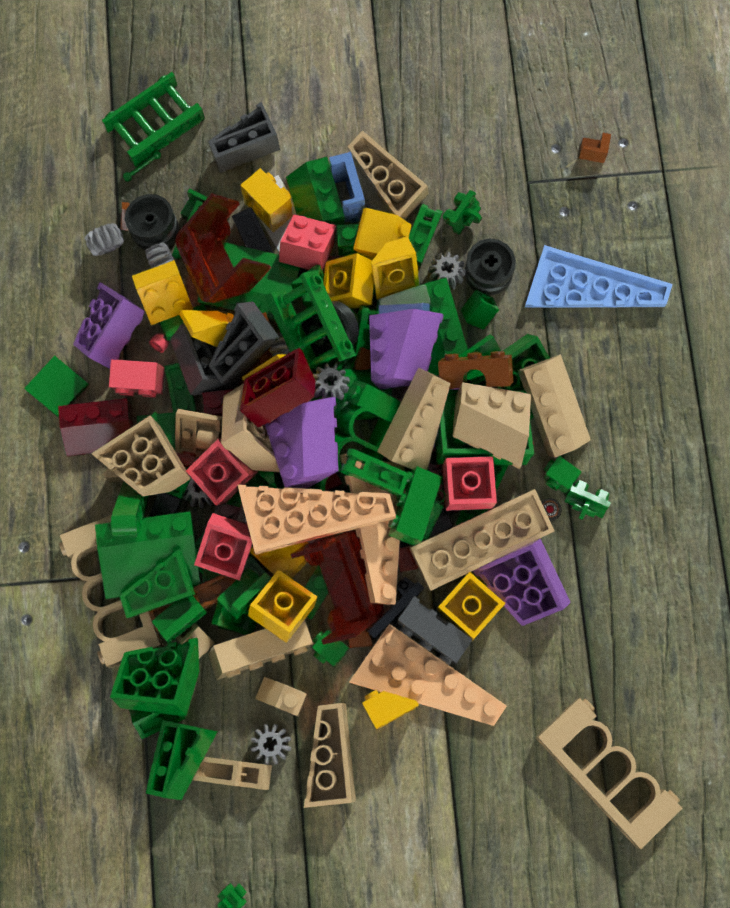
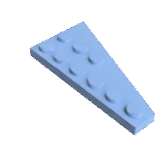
(580, 282)

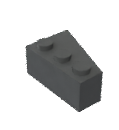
(245, 140)
(245, 342)
(194, 362)
(433, 632)

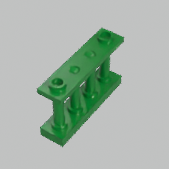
(159, 138)
(291, 327)

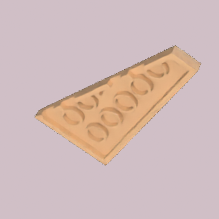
(300, 515)
(378, 548)
(411, 671)

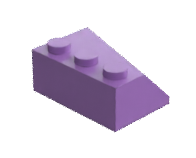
(108, 326)
(401, 344)
(305, 443)
(526, 583)

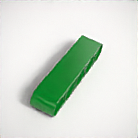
(128, 512)

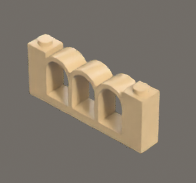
(76, 546)
(644, 823)

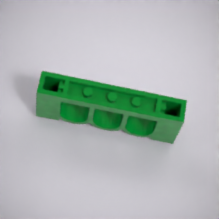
(367, 399)

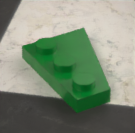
(161, 587)

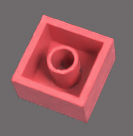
(307, 242)
(136, 377)
(219, 473)
(469, 483)
(224, 547)

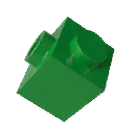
(346, 239)
(560, 474)
(328, 652)

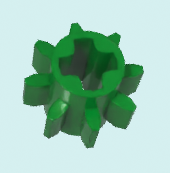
(232, 897)

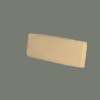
(234, 773)

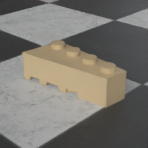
(390, 179)
(416, 422)
(255, 649)
(331, 761)

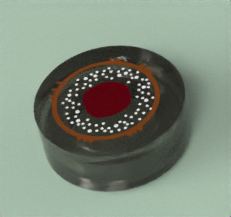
(552, 508)

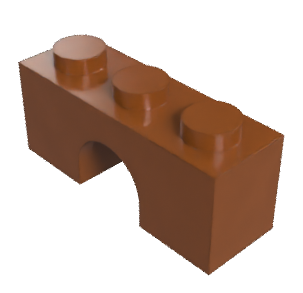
(495, 368)

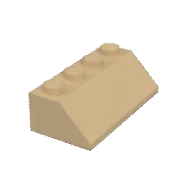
(554, 406)

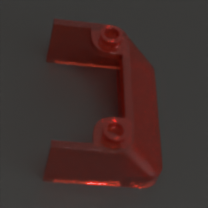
(205, 257)
(346, 582)

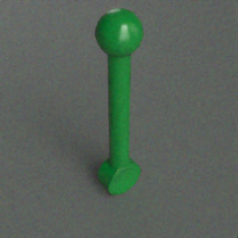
(128, 176)

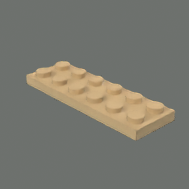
(481, 539)

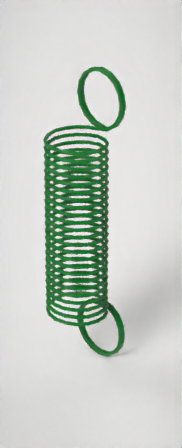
(432, 526)

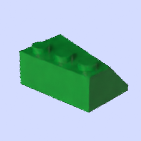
(158, 678)

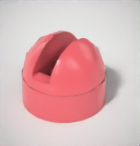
(159, 343)

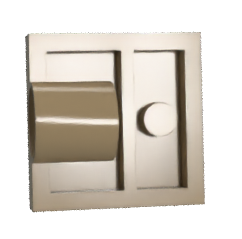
(196, 431)

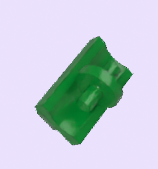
(466, 213)
(586, 502)

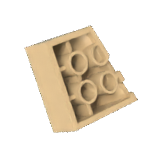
(493, 420)
(244, 437)
(144, 459)

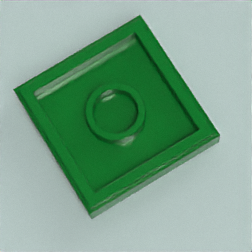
(56, 385)

